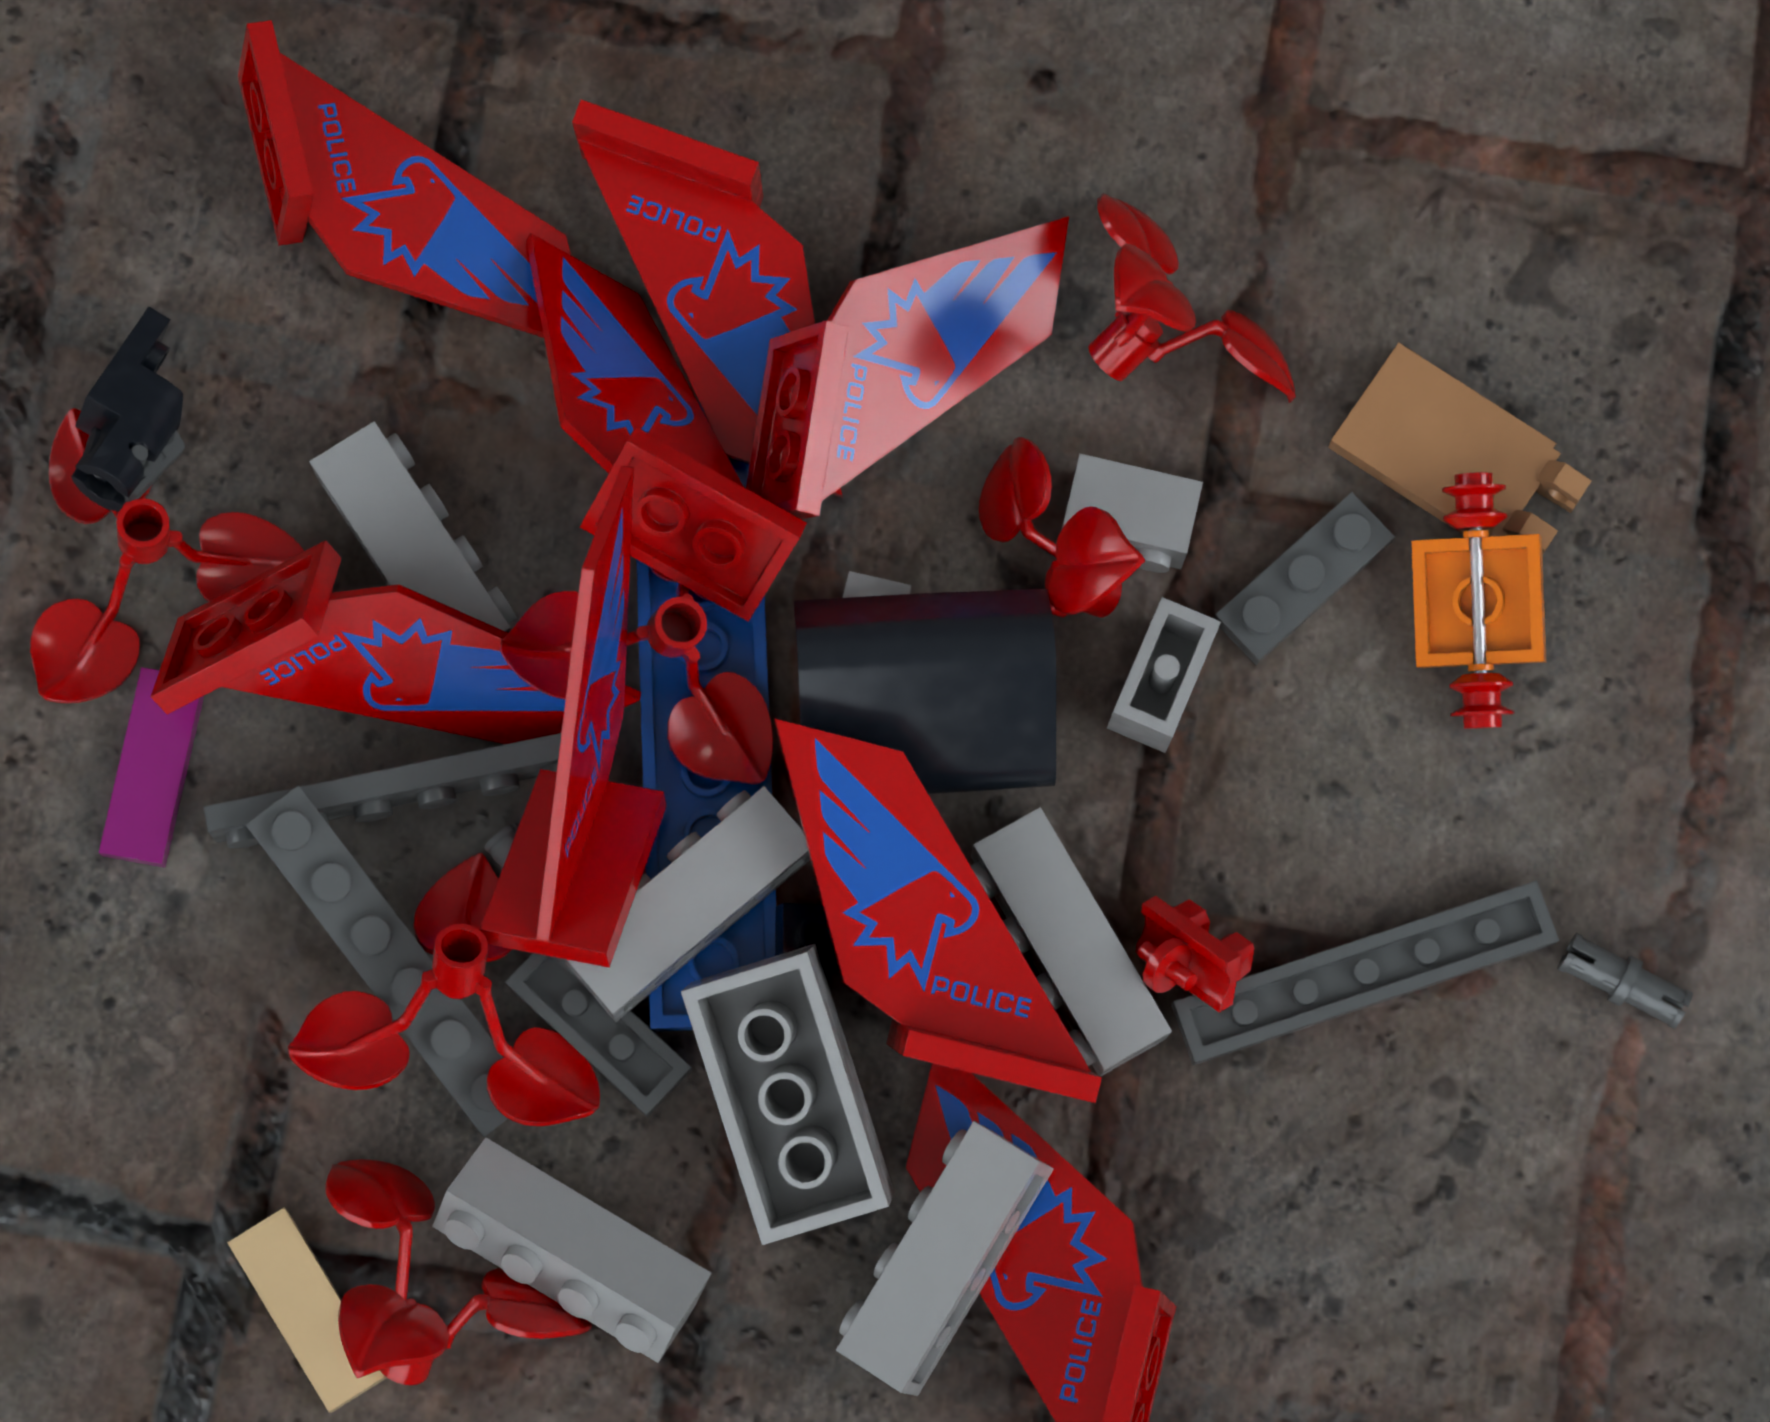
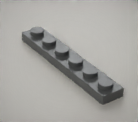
(375, 793)
(379, 948)
(1368, 972)

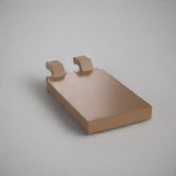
(1425, 427)

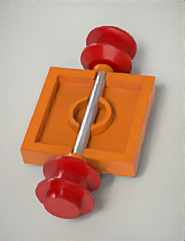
(1478, 600)

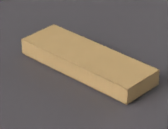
(301, 1305)

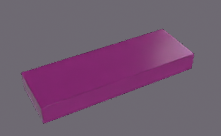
(149, 778)

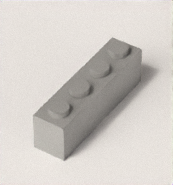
(403, 525)
(697, 898)
(1069, 942)
(571, 1250)
(942, 1259)

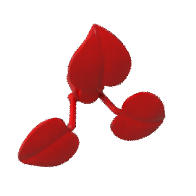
(1147, 297)
(1089, 550)
(84, 651)
(714, 733)
(357, 1046)
(396, 1333)

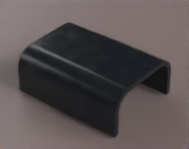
(941, 677)

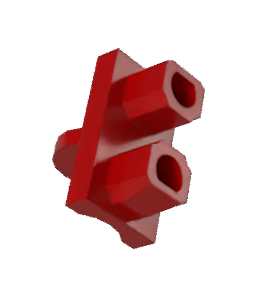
(1185, 954)

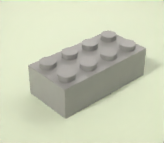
(788, 1094)

